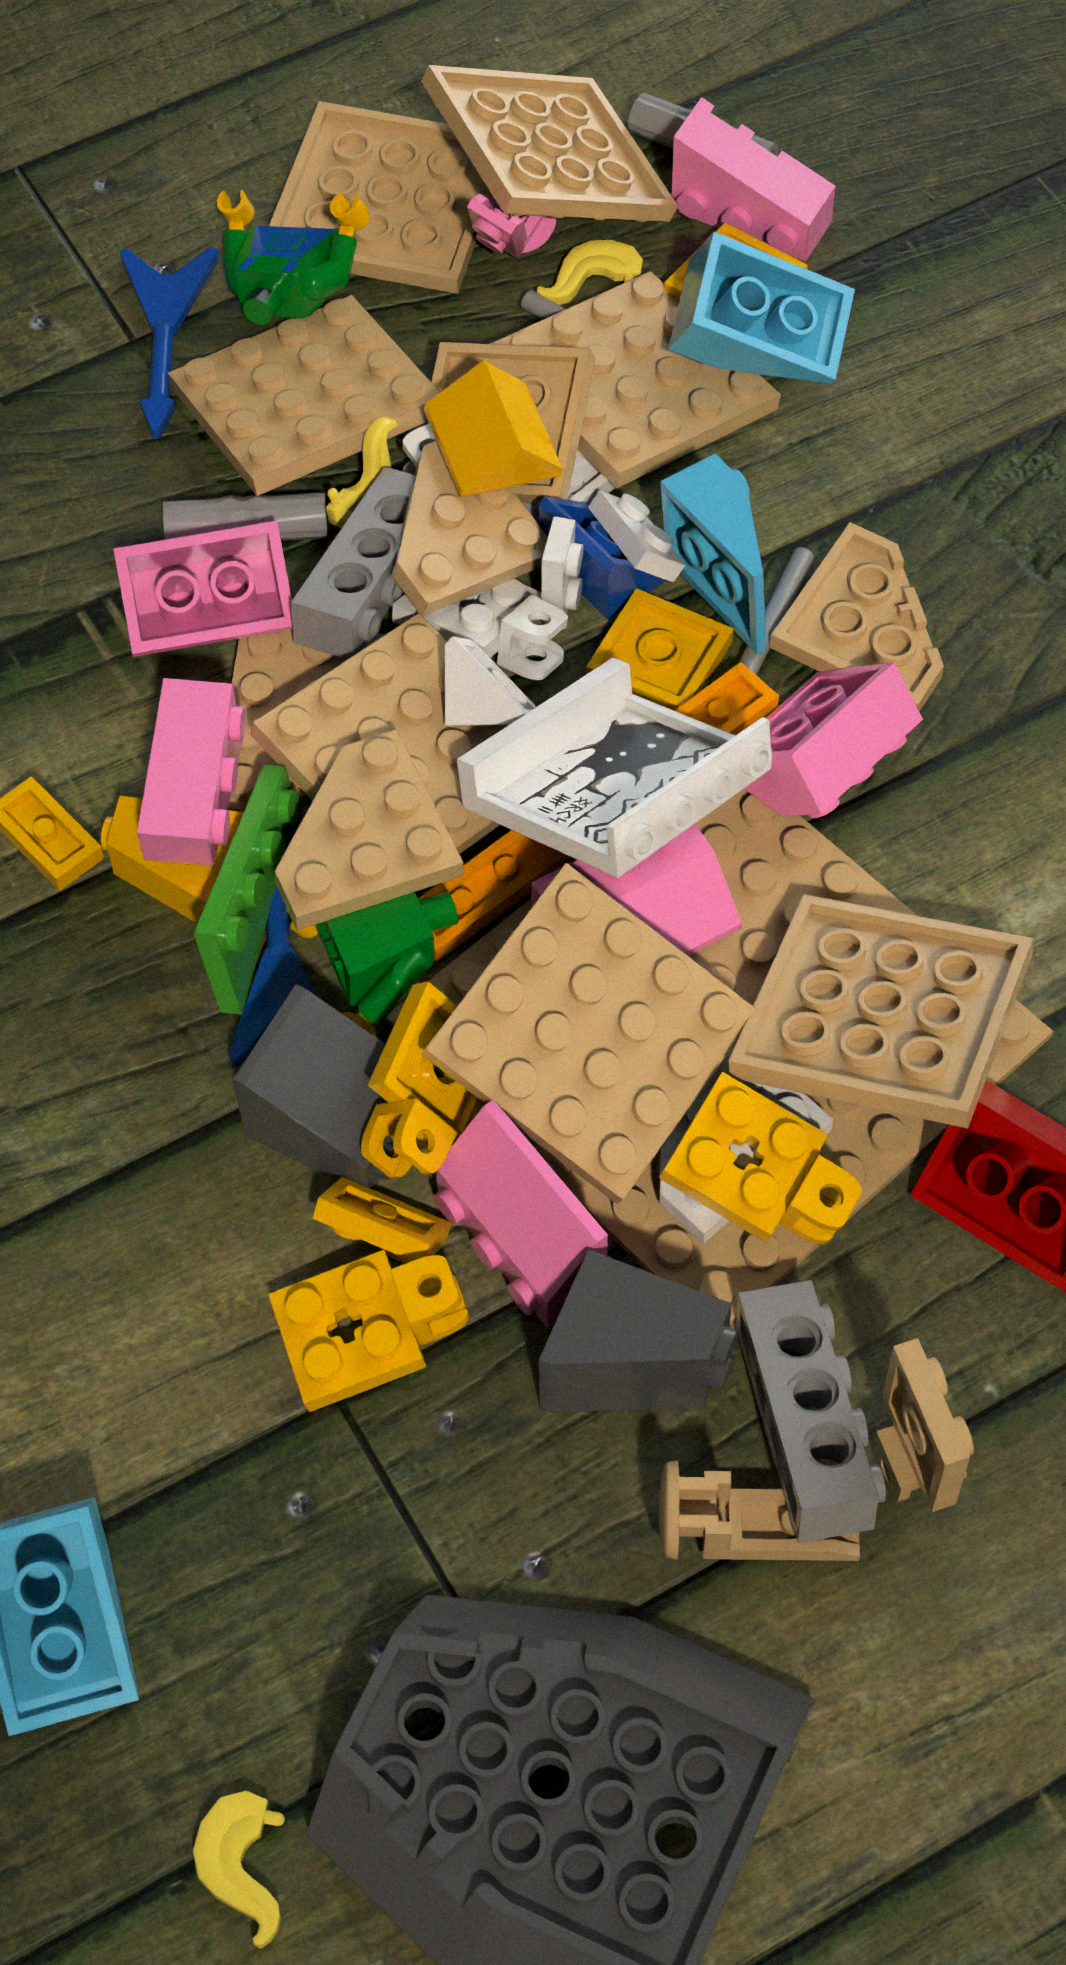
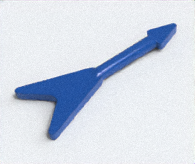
(165, 306)
(273, 982)

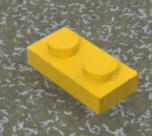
(47, 834)
(381, 1221)

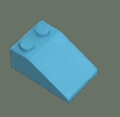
(760, 314)
(717, 541)
(60, 1620)

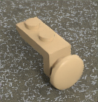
(736, 1521)

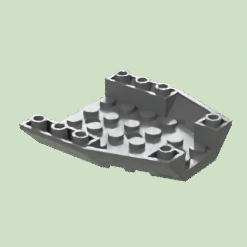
(507, 1878)

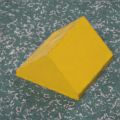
(491, 432)

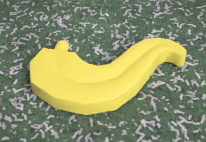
(591, 258)
(374, 459)
(218, 1856)

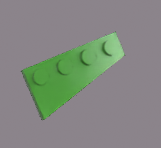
(244, 889)

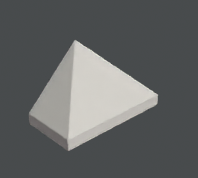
(478, 689)

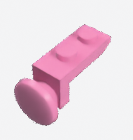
(506, 231)

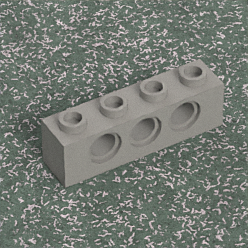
(353, 581)
(819, 1497)

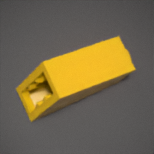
(177, 885)

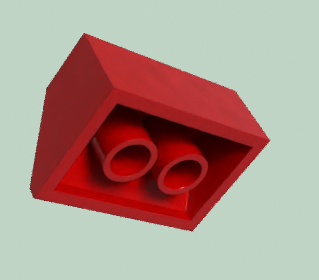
(1004, 1182)

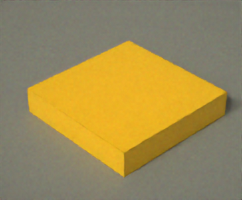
(667, 648)

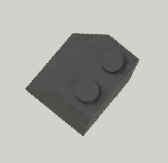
(309, 1088)
(634, 1343)

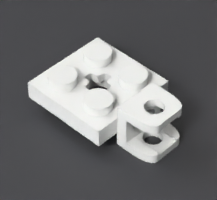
(504, 622)

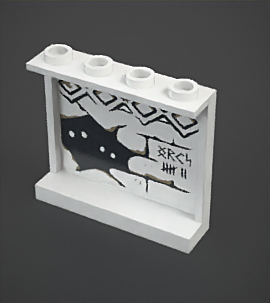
(608, 771)

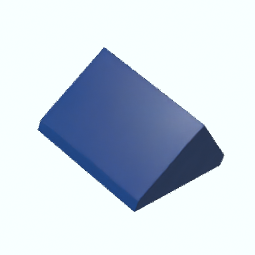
(605, 570)

